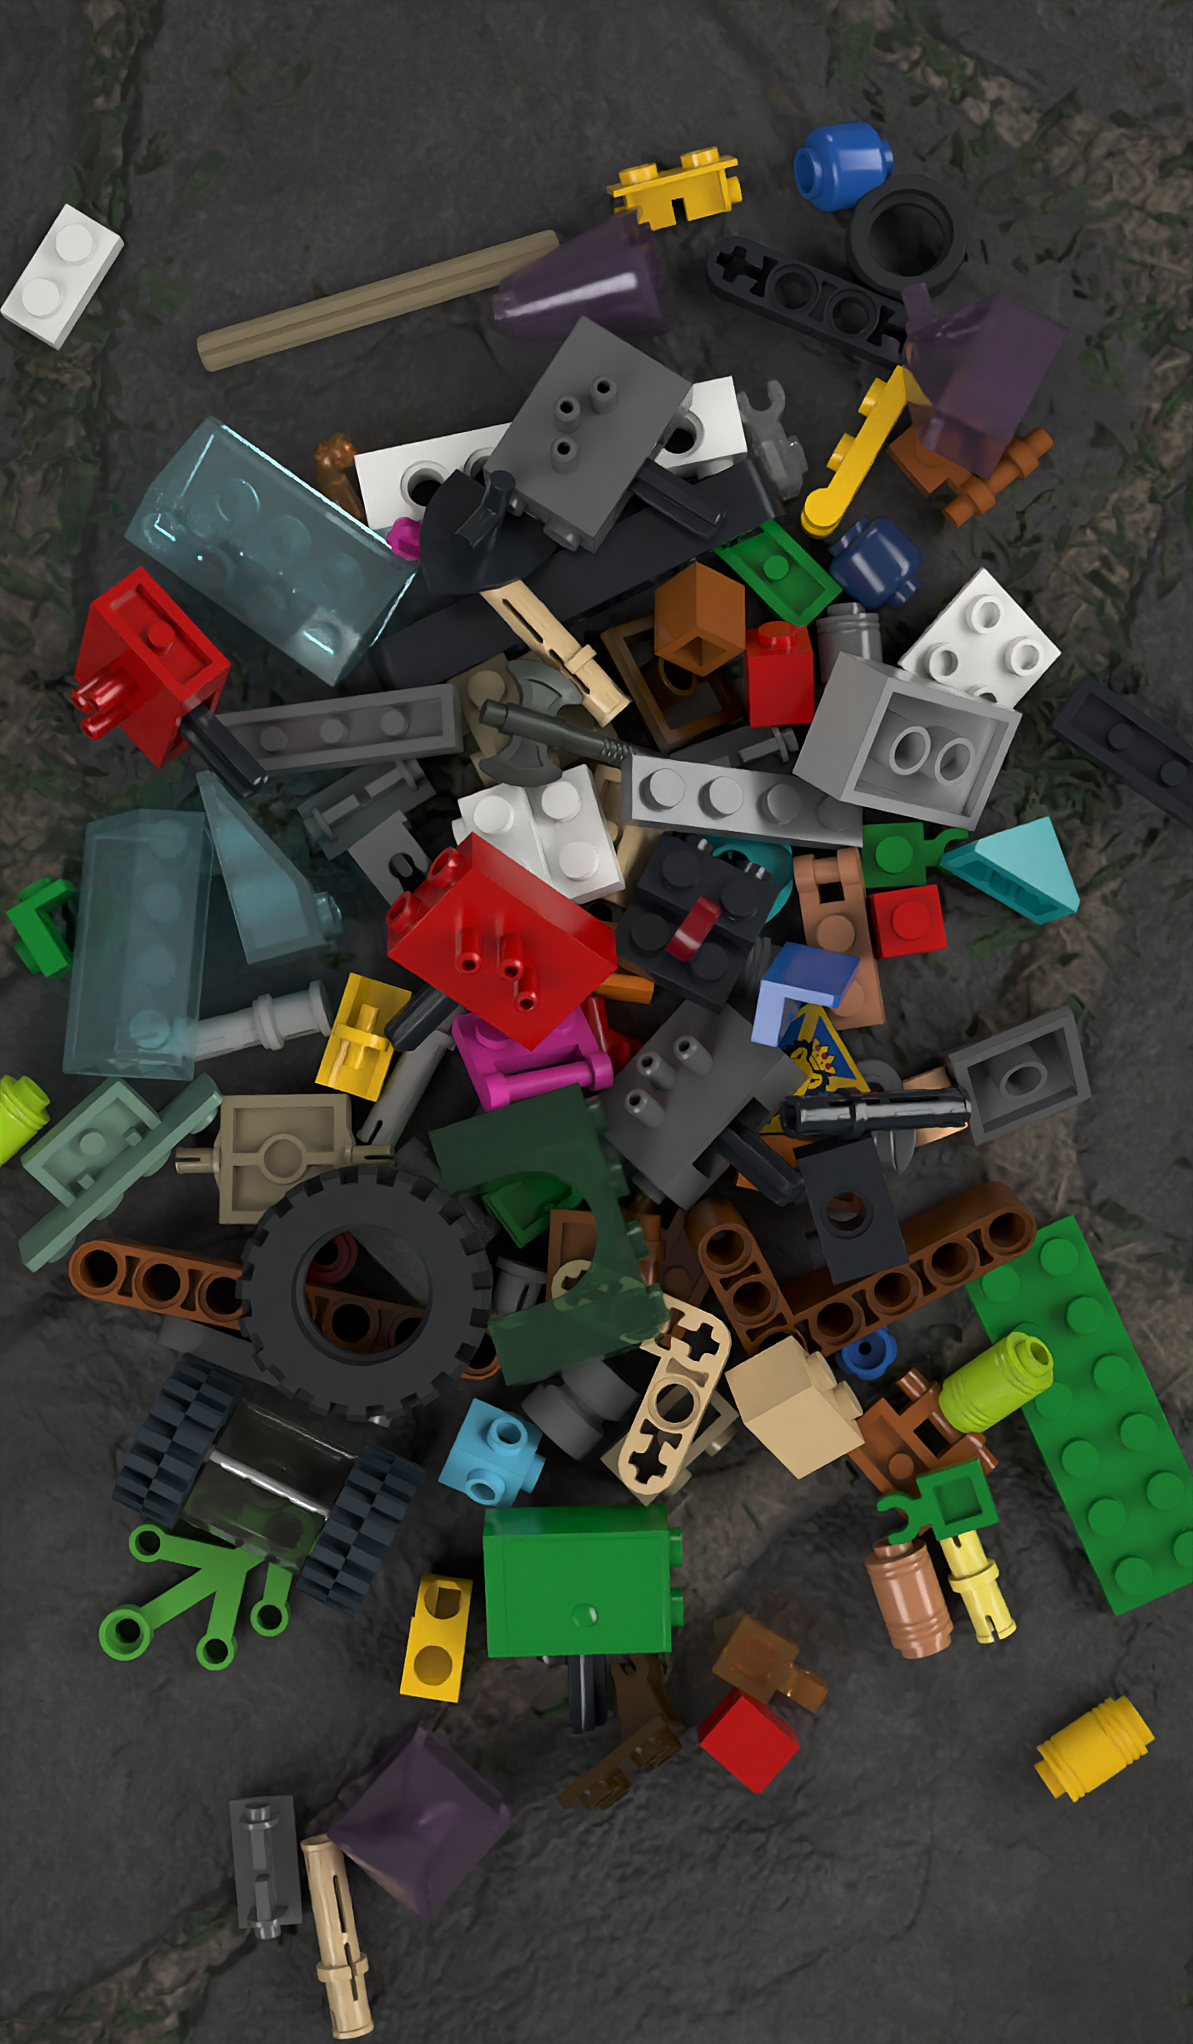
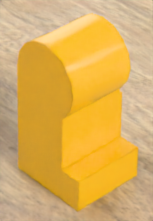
(437, 1638)

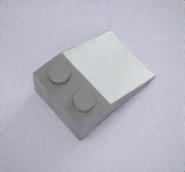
(905, 743)

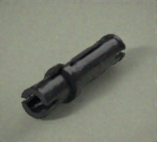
(853, 1112)

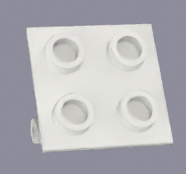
(982, 645)

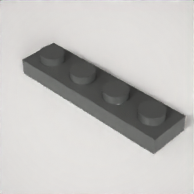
(351, 730)
(735, 804)

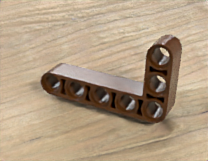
(861, 1303)

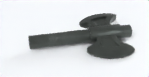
(536, 727)

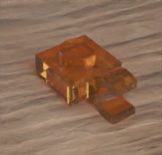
(761, 1662)

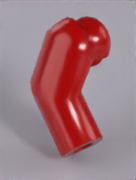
(618, 1047)

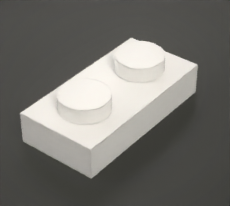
(62, 277)

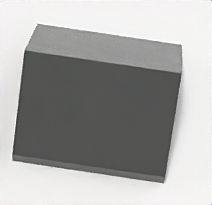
(1020, 1073)

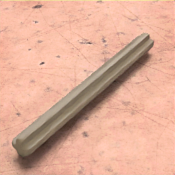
(370, 302)

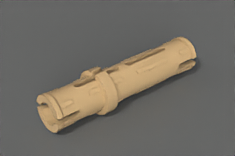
(559, 649)
(342, 1961)

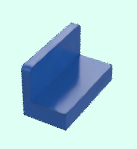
(799, 976)

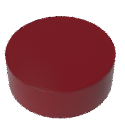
(694, 929)

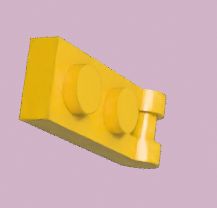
(855, 456)

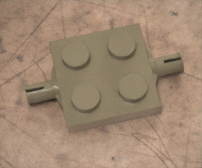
(275, 1144)

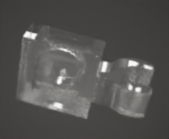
(780, 455)

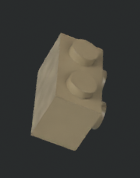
(675, 1406)

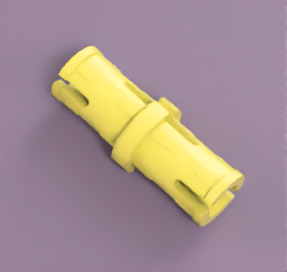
(975, 1579)

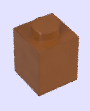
(699, 619)

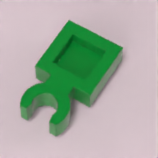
(898, 854)
(950, 1499)

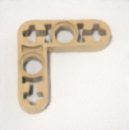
(673, 1368)

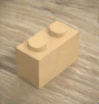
(796, 1406)

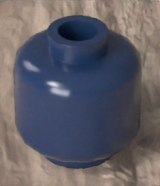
(876, 563)

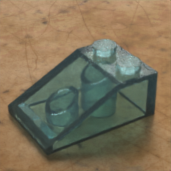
(273, 899)

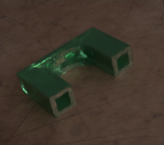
(612, 1303)

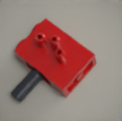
(158, 682)
(496, 945)

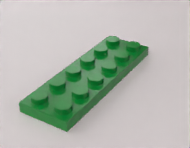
(1098, 1418)

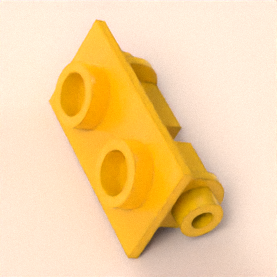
(698, 182)

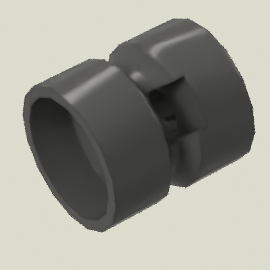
(578, 1403)

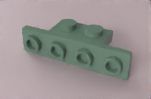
(101, 1153)

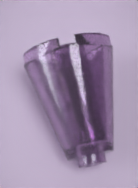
(602, 274)

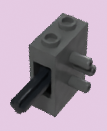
(594, 440)
(697, 1106)

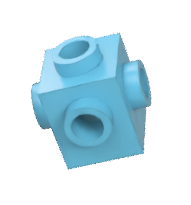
(493, 1456)

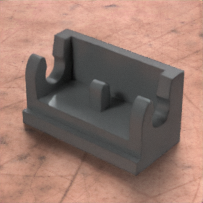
(387, 853)

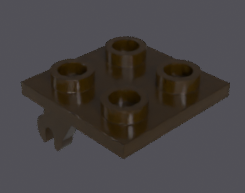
(647, 1734)

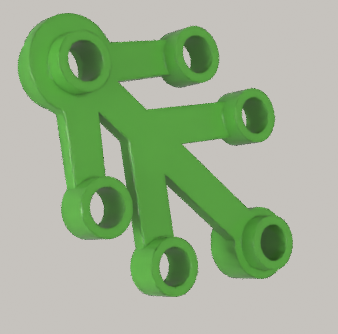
(222, 1571)

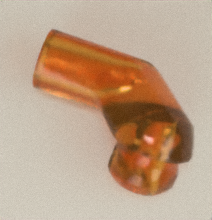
(329, 461)

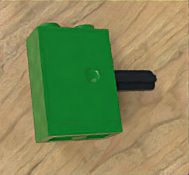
(581, 1589)

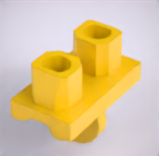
(357, 1047)

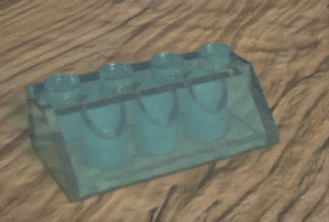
(271, 551)
(140, 946)

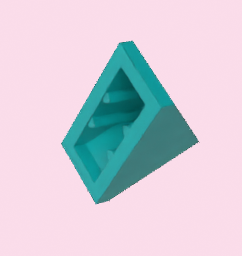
(1020, 870)

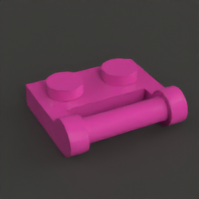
(493, 1054)

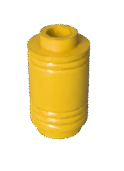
(1093, 1748)

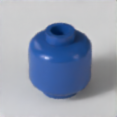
(841, 164)

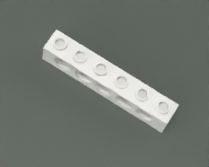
(392, 473)

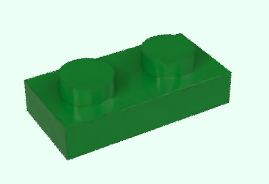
(781, 575)

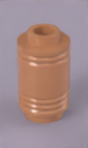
(909, 1597)

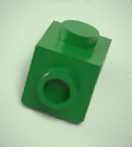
(41, 942)

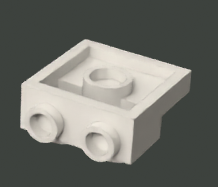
(550, 831)

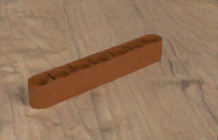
(196, 1298)

